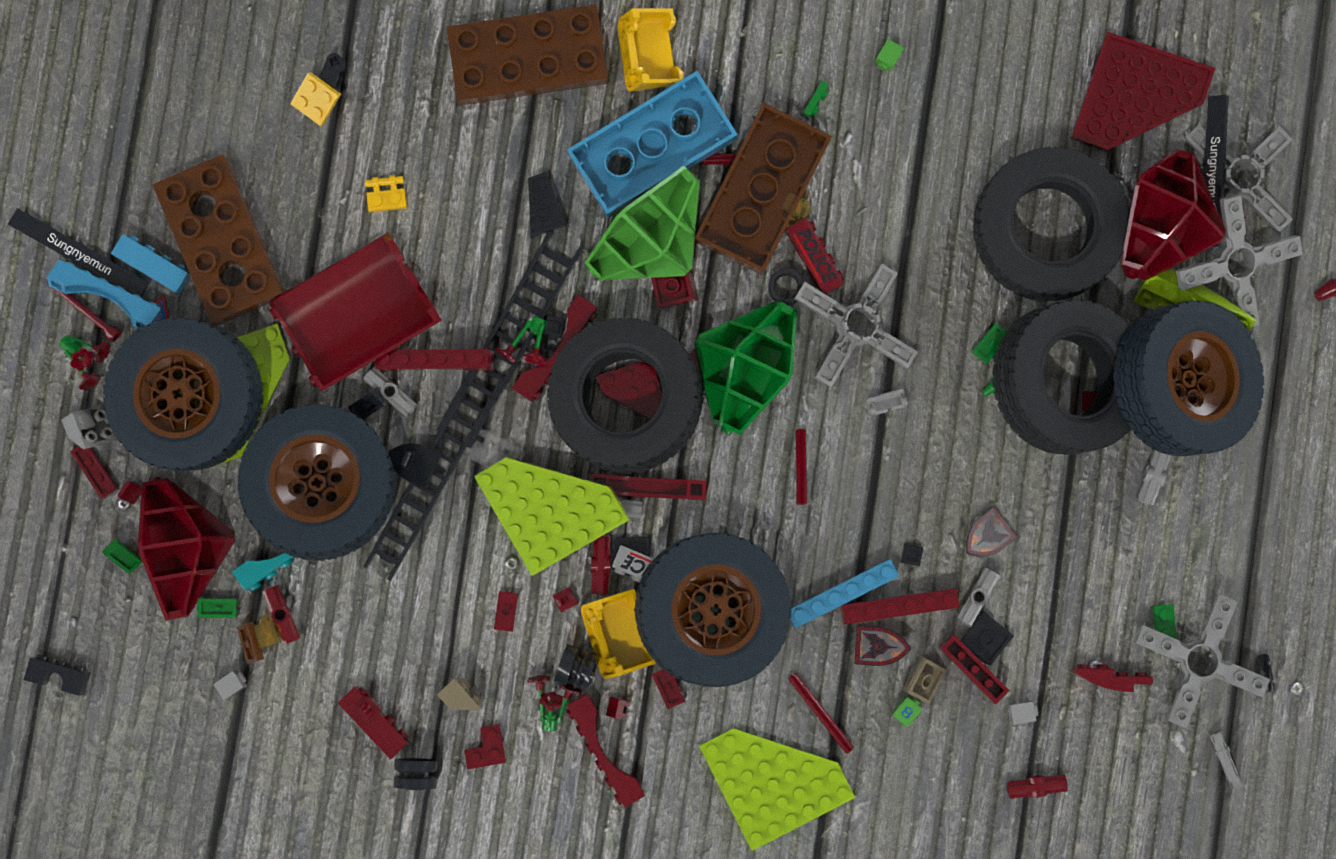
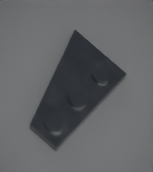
(543, 206)

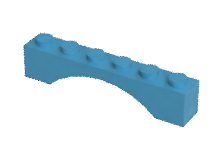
(69, 280)
(843, 593)

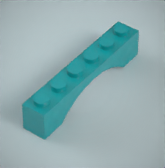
(253, 572)

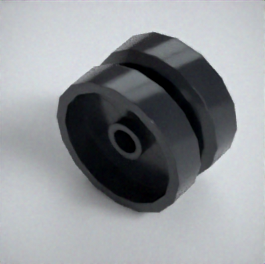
(415, 773)

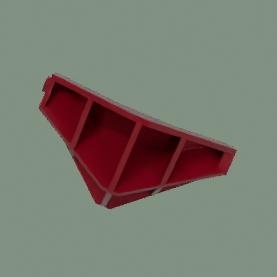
(1169, 217)
(179, 545)

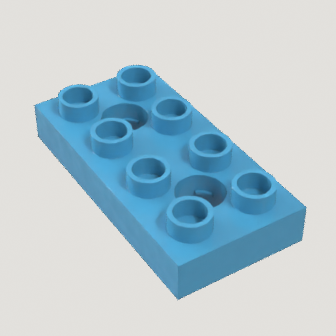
(652, 143)

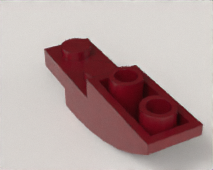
(1105, 678)

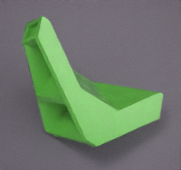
(651, 234)

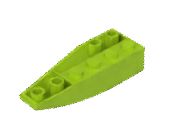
(1164, 291)

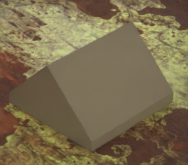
(924, 680)

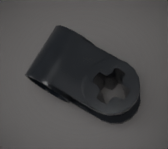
(333, 74)

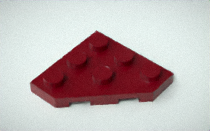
(633, 387)

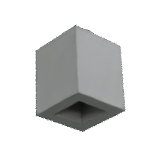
(230, 684)
(1022, 712)

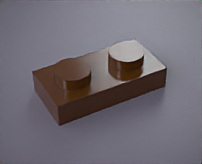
(250, 643)

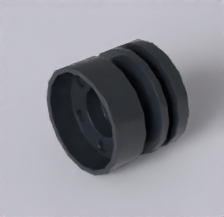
(576, 668)

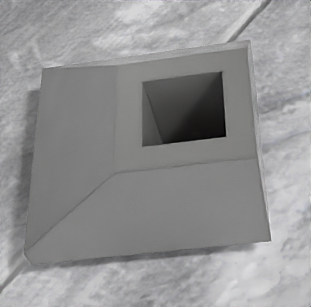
(89, 427)

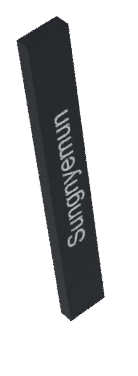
(1216, 148)
(77, 253)

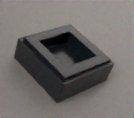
(911, 555)

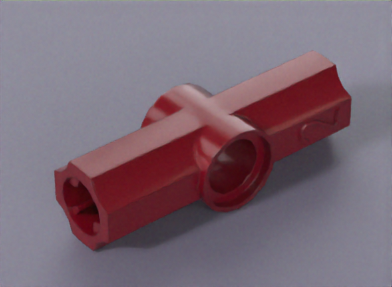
(601, 565)
(286, 626)
(1037, 786)

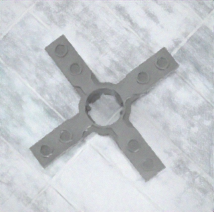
(1258, 198)
(1218, 266)
(847, 341)
(1217, 668)

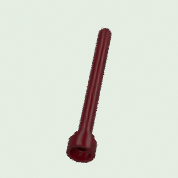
(112, 332)

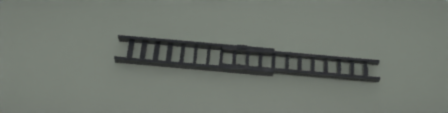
(492, 401)

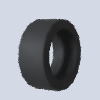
(784, 272)

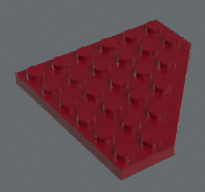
(1137, 91)

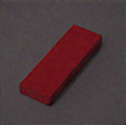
(94, 471)

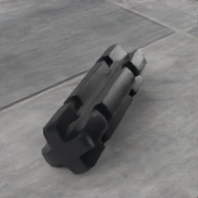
(1266, 671)

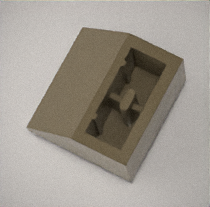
(459, 697)

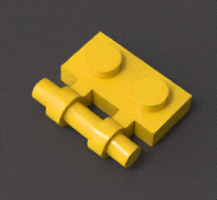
(386, 200)

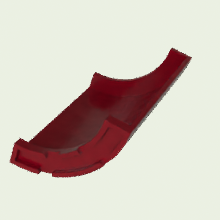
(354, 312)

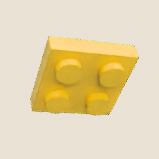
(315, 99)

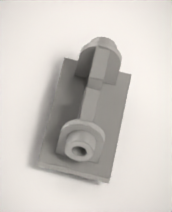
(881, 403)

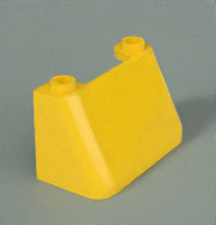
(647, 48)
(615, 634)

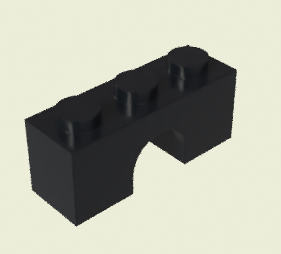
(74, 678)

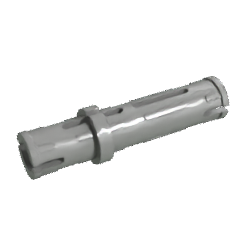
(1227, 763)

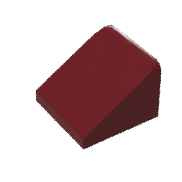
(1086, 399)
(130, 492)

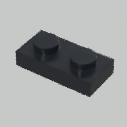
(368, 404)

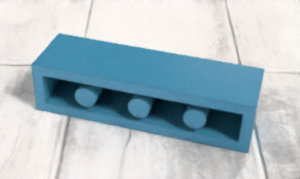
(151, 264)

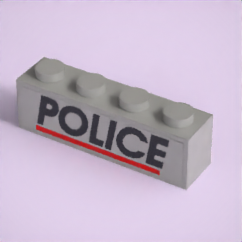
(631, 562)

